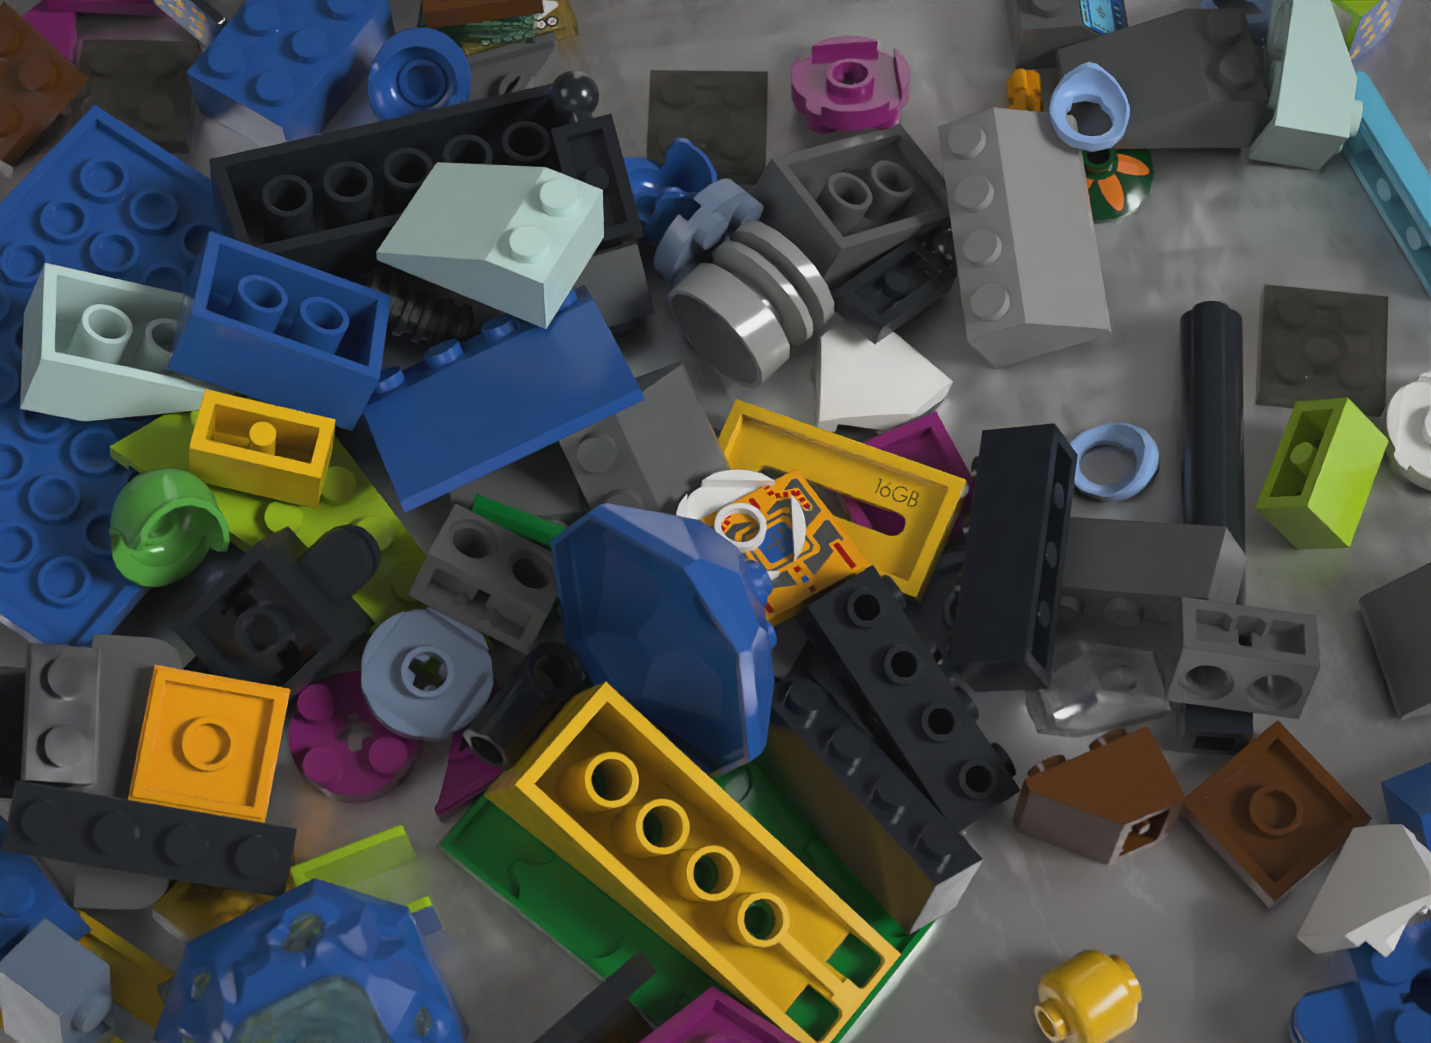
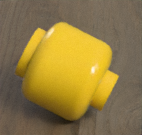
(1088, 999)

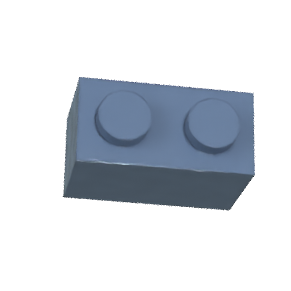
(55, 990)

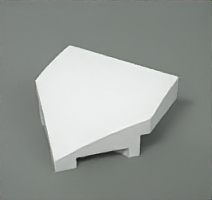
(872, 382)
(1370, 891)

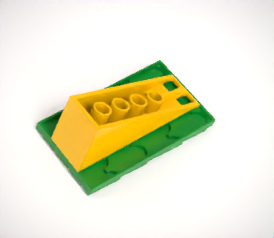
(717, 881)

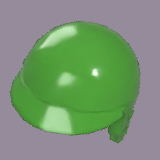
(165, 526)

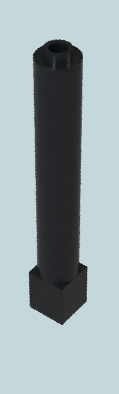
(1212, 481)

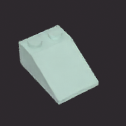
(1307, 87)
(499, 235)
(102, 349)

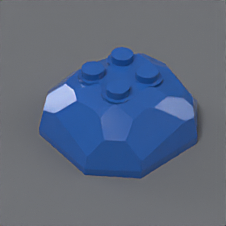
(671, 627)

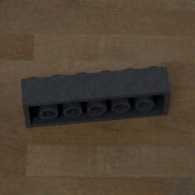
(343, 190)

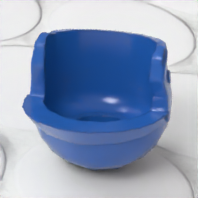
(417, 74)
(668, 187)

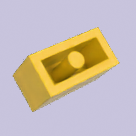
(261, 448)

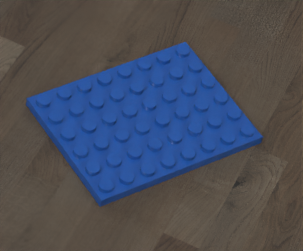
(117, 211)

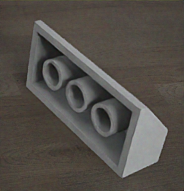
(1022, 235)

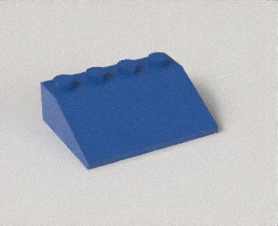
(496, 398)

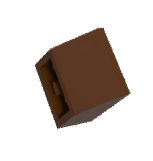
(1102, 800)

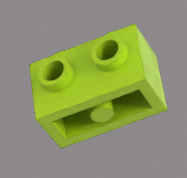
(1322, 474)

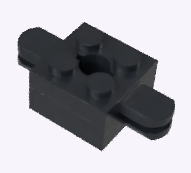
(283, 609)

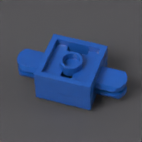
(1373, 995)

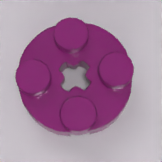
(873, 100)
(329, 764)

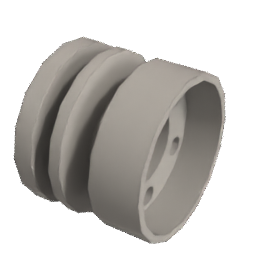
(751, 304)

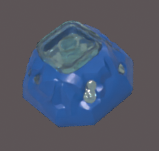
(312, 971)

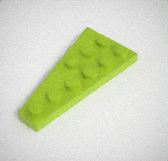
(344, 499)

